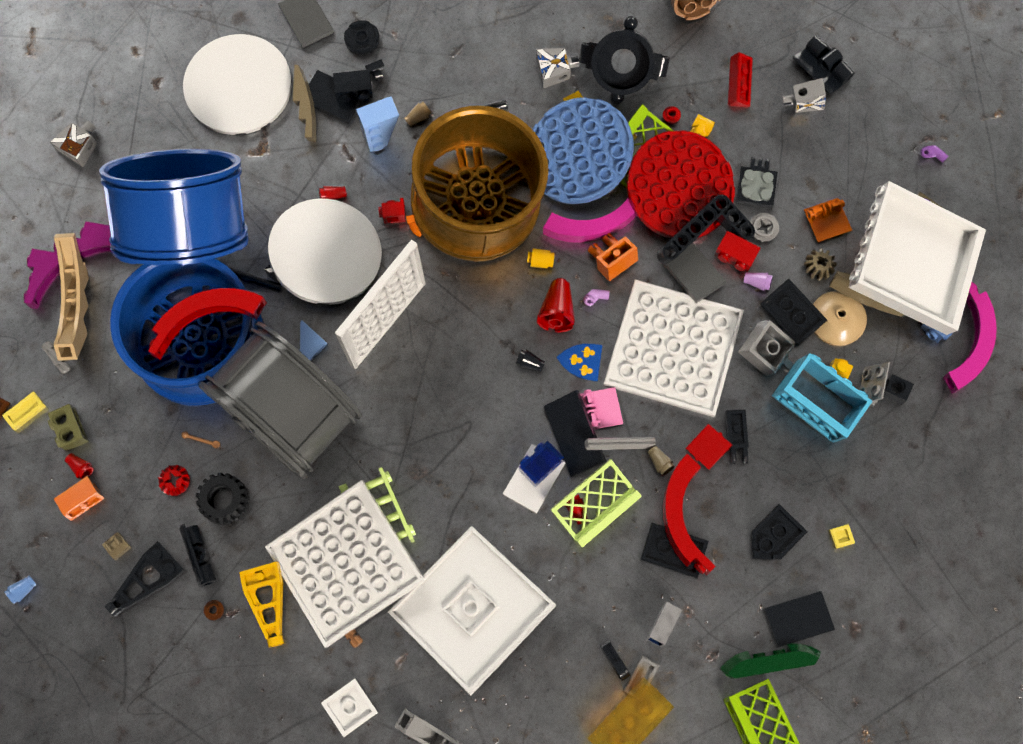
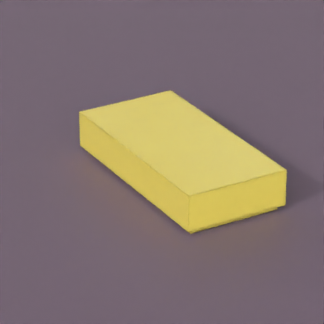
(24, 411)

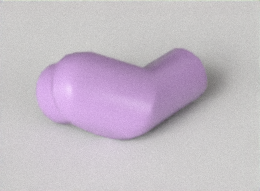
(594, 295)

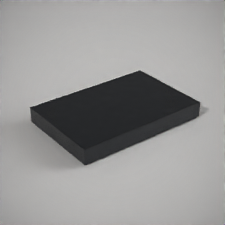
(325, 100)
(793, 312)
(661, 554)
(799, 619)

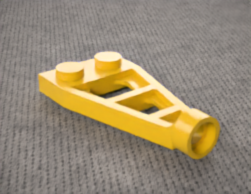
(260, 577)

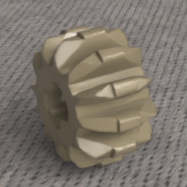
(825, 267)

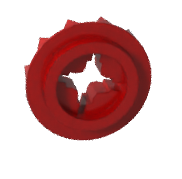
(181, 483)

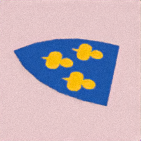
(582, 360)

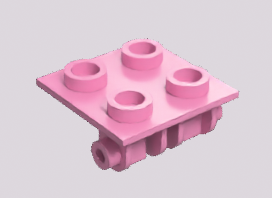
(602, 408)

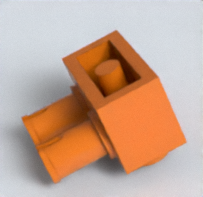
(616, 258)

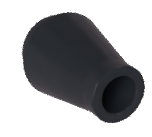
(529, 360)

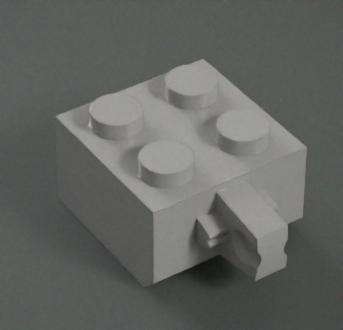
(768, 348)

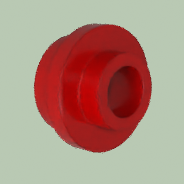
(671, 119)

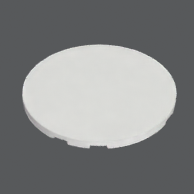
(237, 84)
(324, 251)

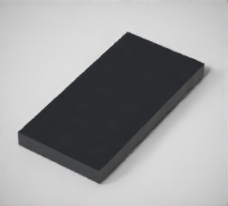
(571, 429)

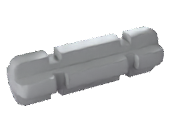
(62, 366)

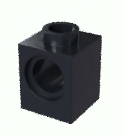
(904, 389)

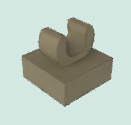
(116, 546)

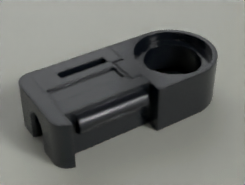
(615, 660)

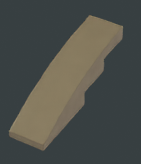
(303, 98)
(841, 283)

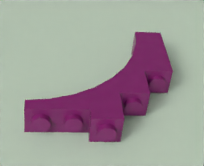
(46, 265)

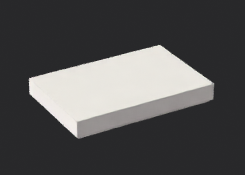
(527, 495)

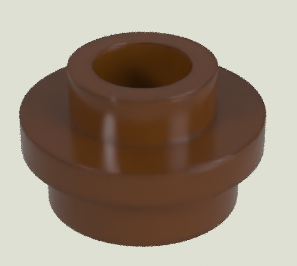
(219, 613)

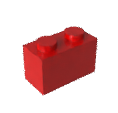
(737, 251)

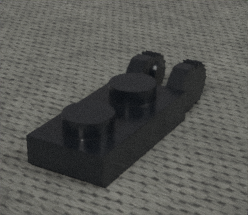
(737, 434)

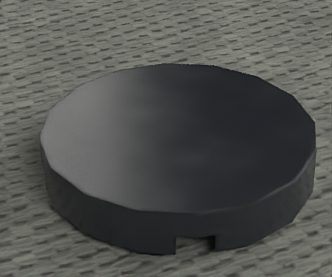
(361, 37)

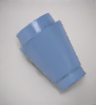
(20, 589)

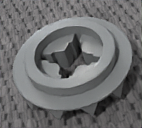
(766, 220)

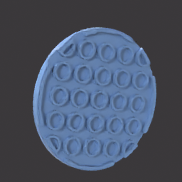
(585, 149)

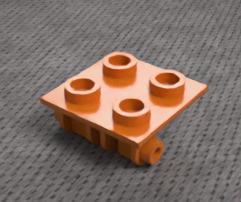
(828, 219)

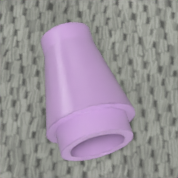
(759, 280)

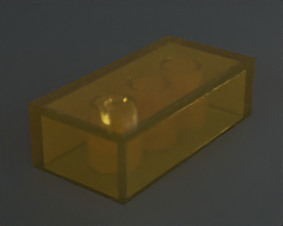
(632, 716)

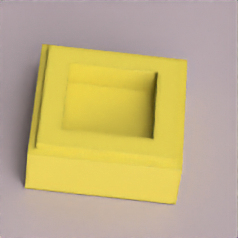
(841, 536)

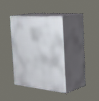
(664, 624)

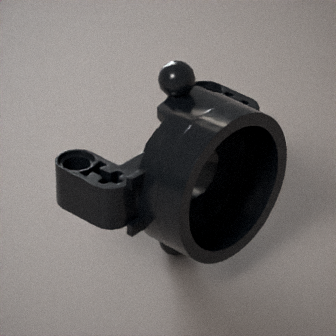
(599, 59)

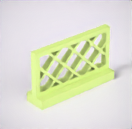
(602, 518)

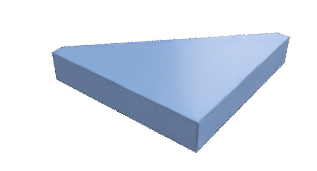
(310, 342)

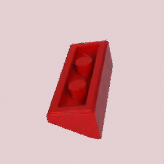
(740, 80)

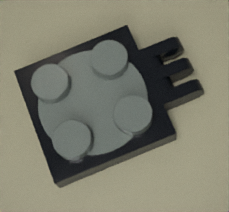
(757, 184)

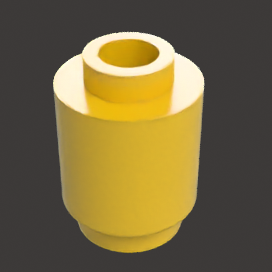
(541, 258)

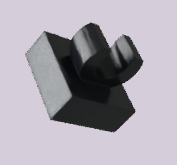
(375, 68)

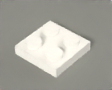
(349, 707)

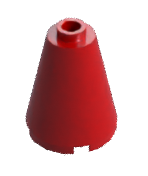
(557, 307)

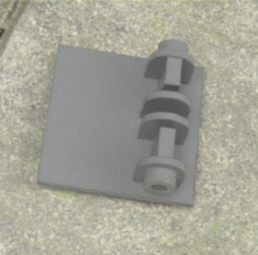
(874, 381)

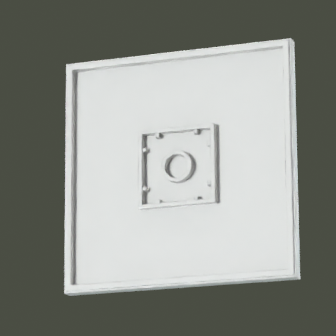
(472, 610)

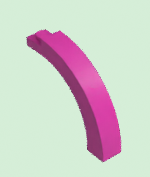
(589, 230)
(983, 342)

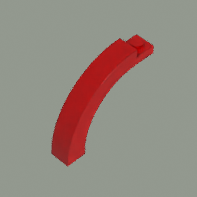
(200, 305)
(673, 516)

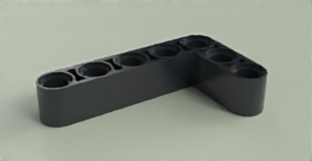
(701, 224)

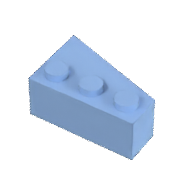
(378, 122)

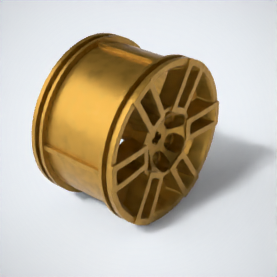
(471, 233)

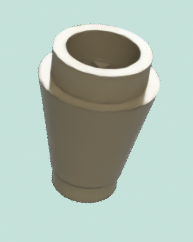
(661, 461)

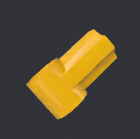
(702, 126)

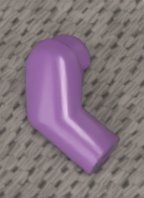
(934, 151)

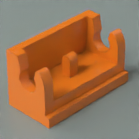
(78, 498)

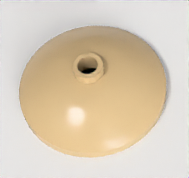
(840, 330)

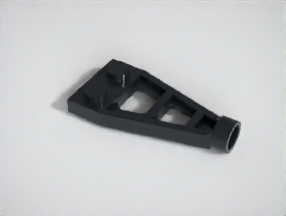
(162, 562)

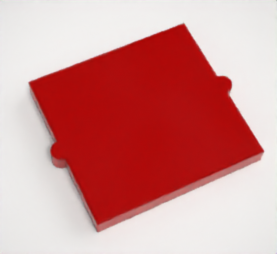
(708, 446)

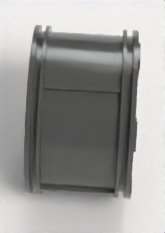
(281, 399)

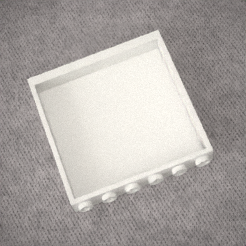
(917, 258)

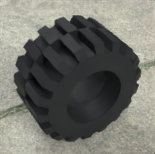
(209, 490)

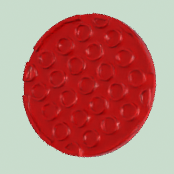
(675, 179)

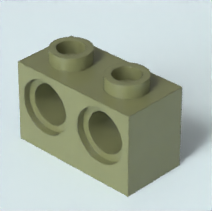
(71, 425)

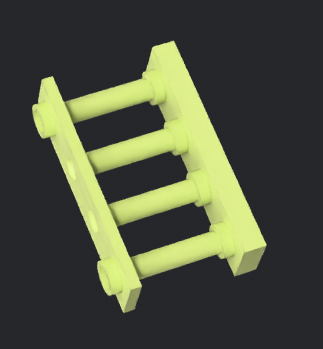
(386, 478)

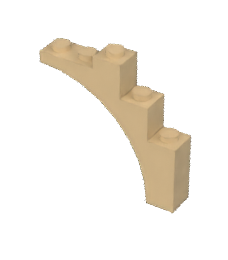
(74, 278)

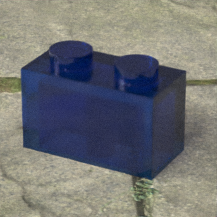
(541, 463)

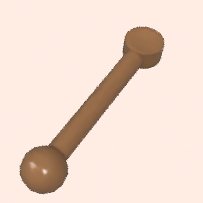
(216, 444)

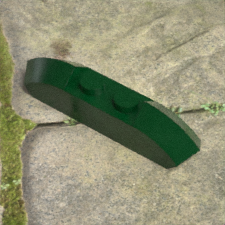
(797, 656)

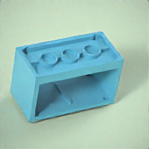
(812, 413)

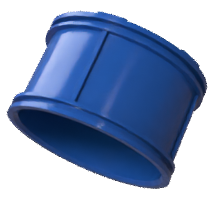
(174, 206)
(135, 305)

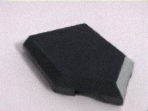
(776, 535)

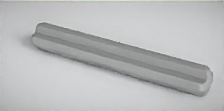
(620, 443)

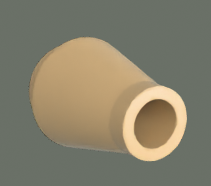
(418, 114)

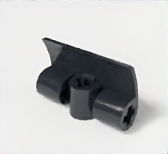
(824, 63)
(192, 539)

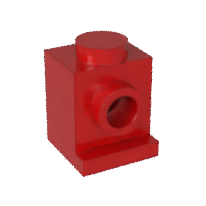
(393, 211)

